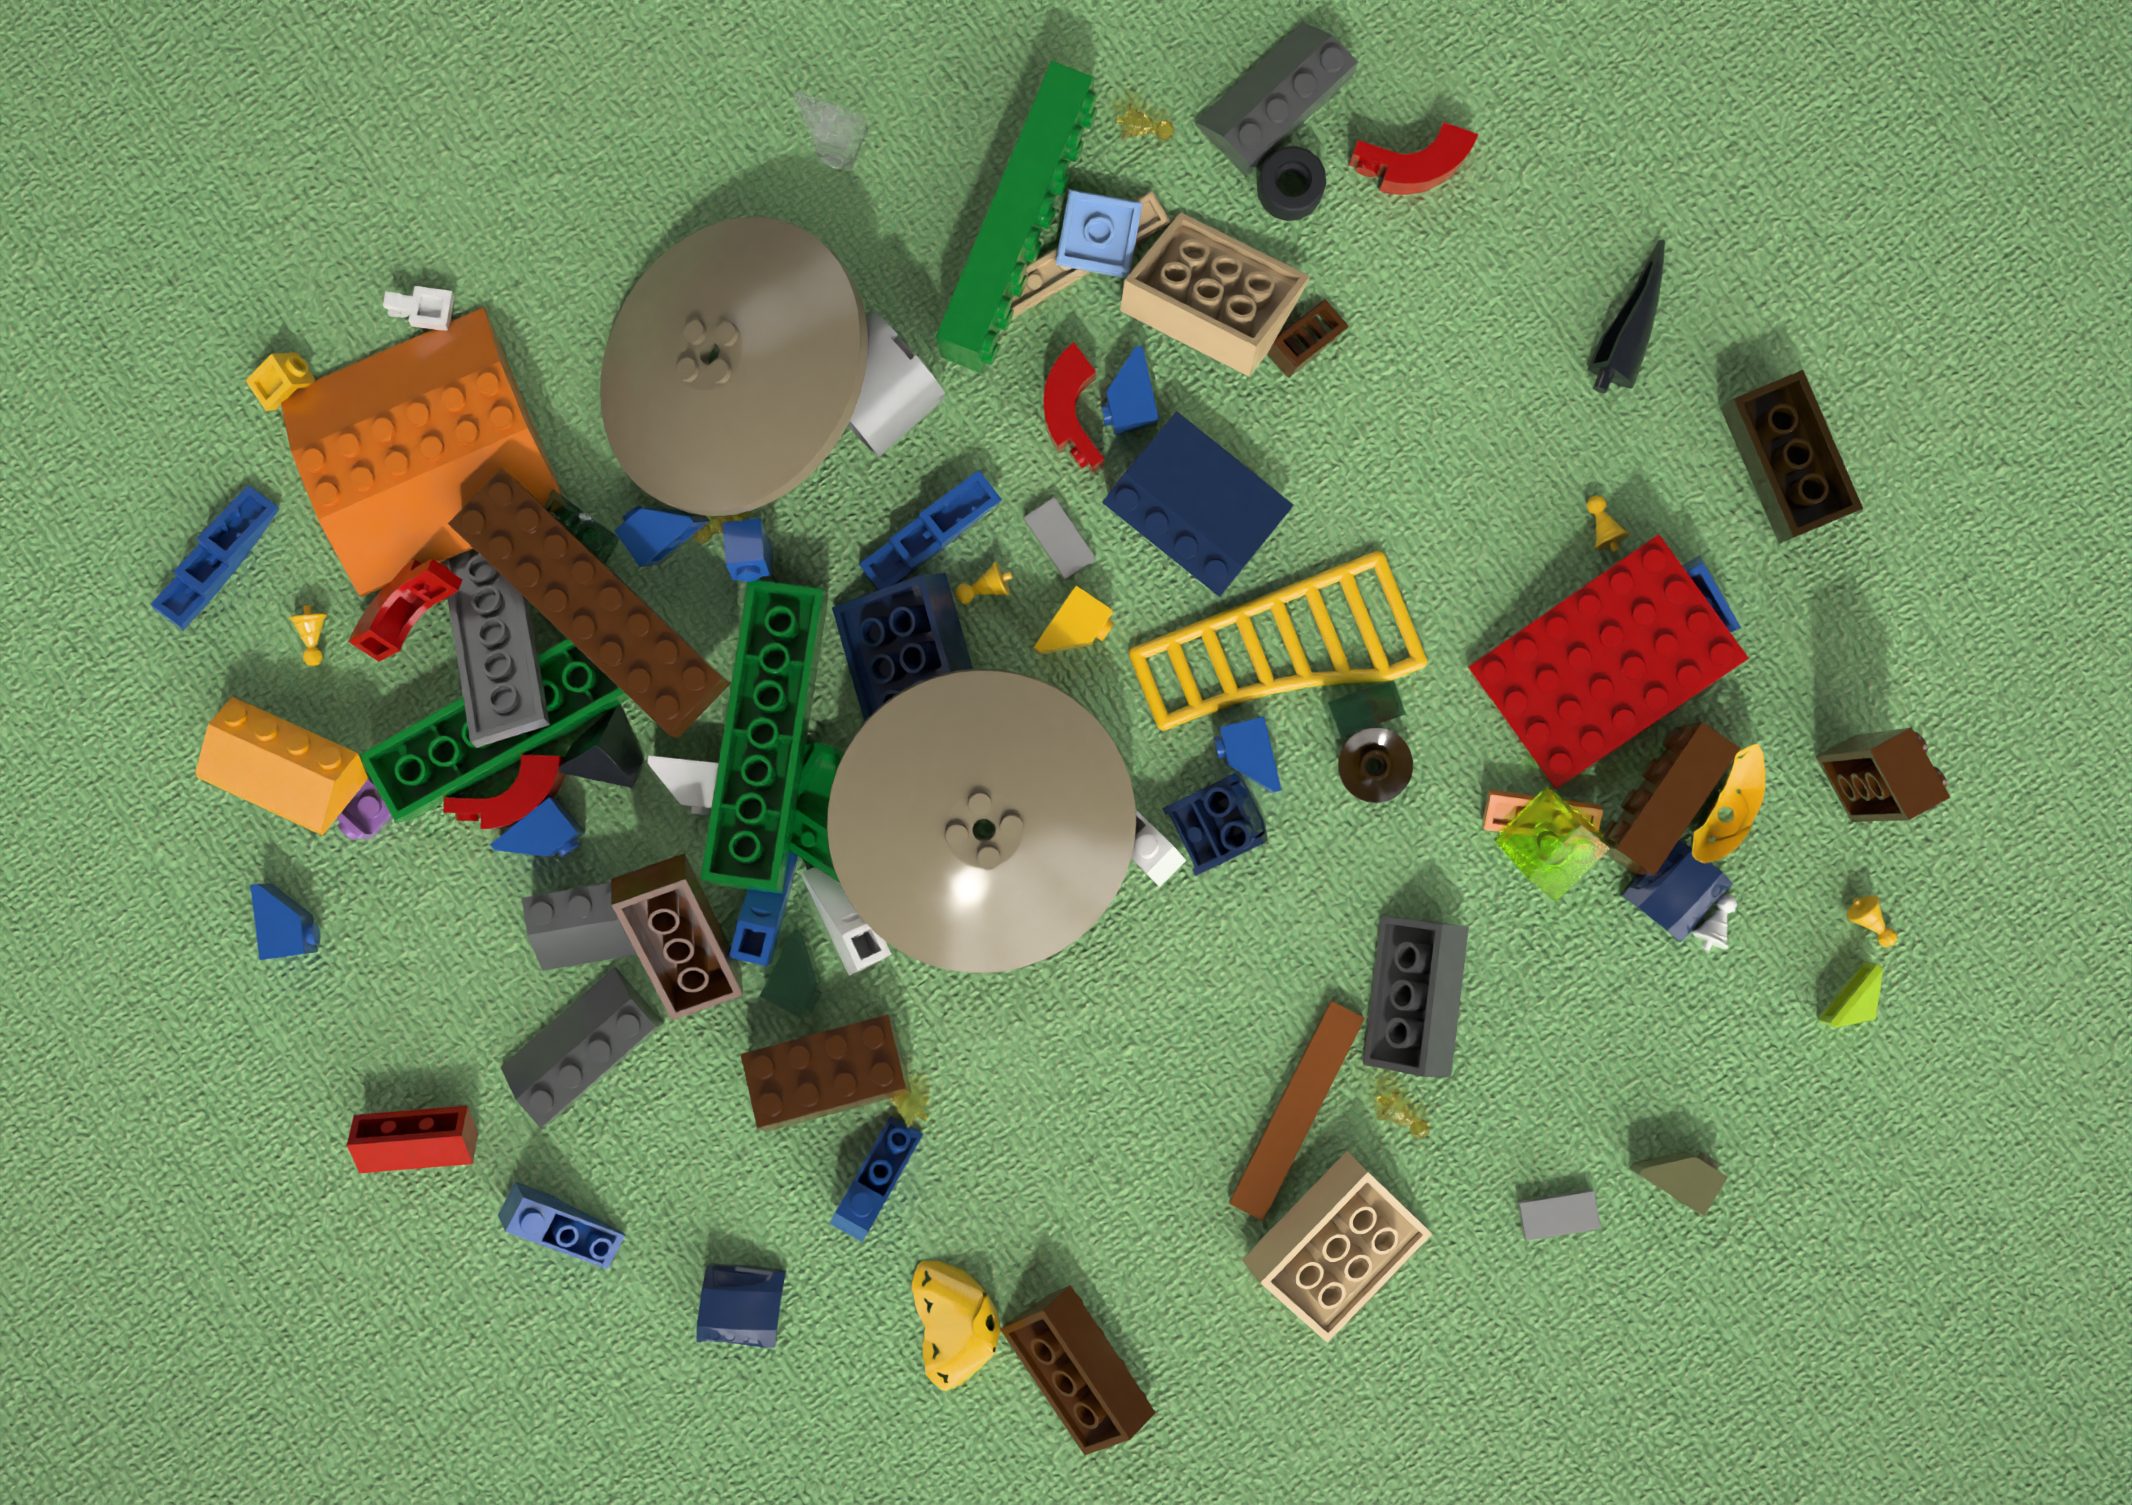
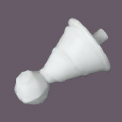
(1715, 928)

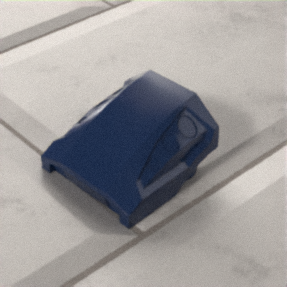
(1218, 823)
(1678, 891)
(740, 1305)

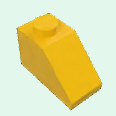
(1076, 624)

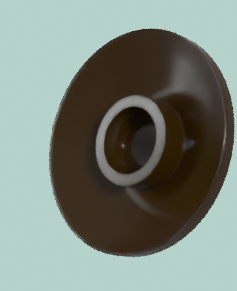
(1394, 765)

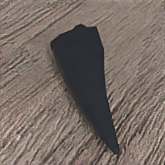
(1627, 338)

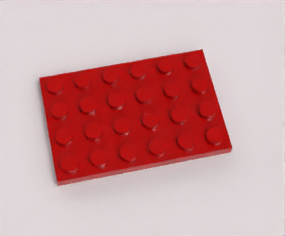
(1608, 661)

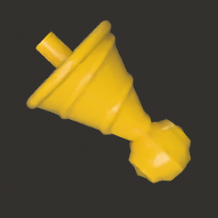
(1607, 530)
(990, 583)
(309, 628)
(1869, 914)

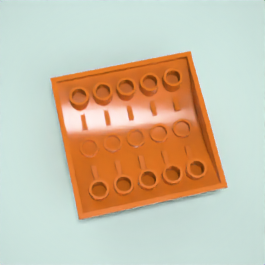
(408, 443)

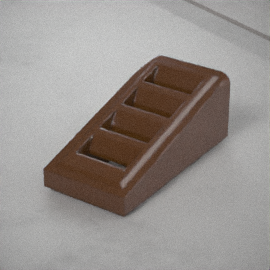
(1290, 355)

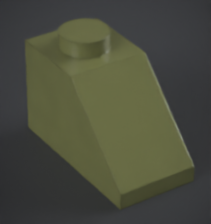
(1684, 1177)

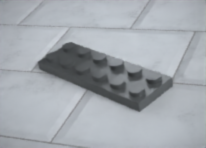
(494, 653)

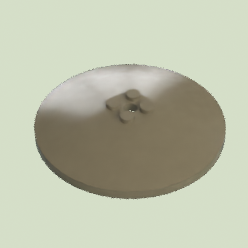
(783, 377)
(966, 753)

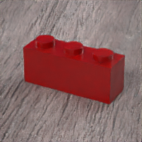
(412, 1139)

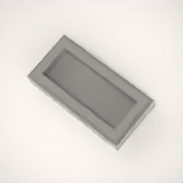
(1059, 538)
(1558, 1214)

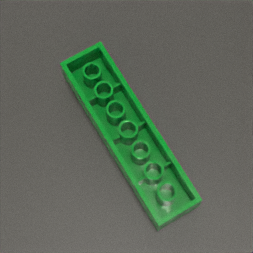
(1017, 217)
(764, 737)
(436, 754)

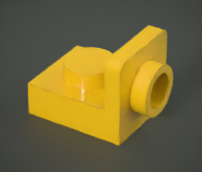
(279, 378)

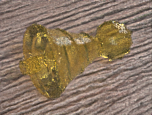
(1138, 124)
(716, 527)
(911, 1107)
(1396, 1110)

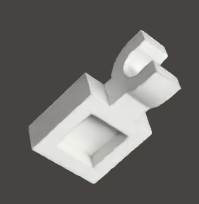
(426, 308)

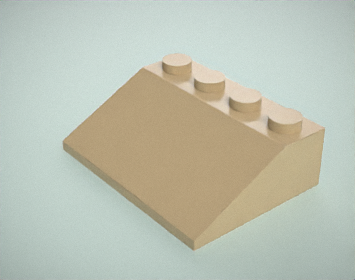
(1213, 293)
(1336, 1247)

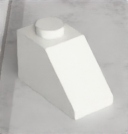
(688, 781)

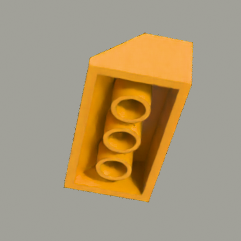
(279, 765)

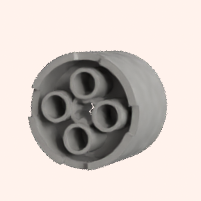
(894, 391)

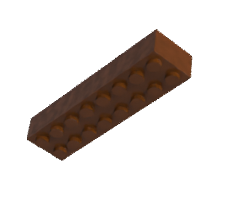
(589, 603)

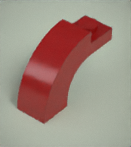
(1419, 170)
(1062, 389)
(400, 605)
(535, 783)

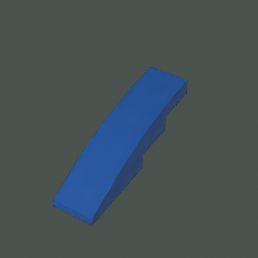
(930, 532)
(216, 557)

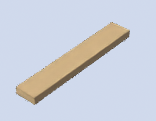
(1047, 278)

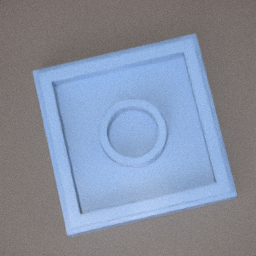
(1098, 233)

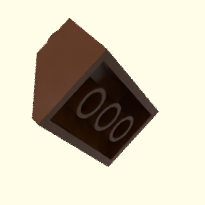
(1078, 1371)

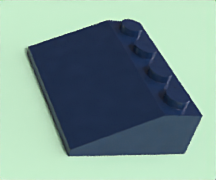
(1198, 503)
(900, 638)

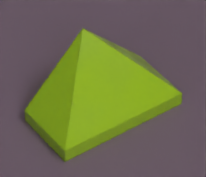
(1857, 999)

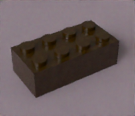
(1791, 456)

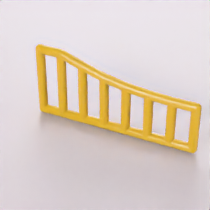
(1305, 677)

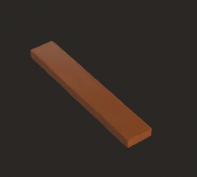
(1296, 1110)

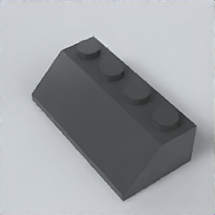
(1277, 96)
(575, 927)
(1415, 996)
(579, 1047)

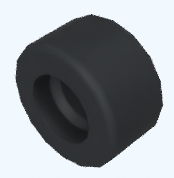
(1298, 161)

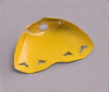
(1749, 777)
(954, 1322)

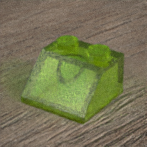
(1552, 843)

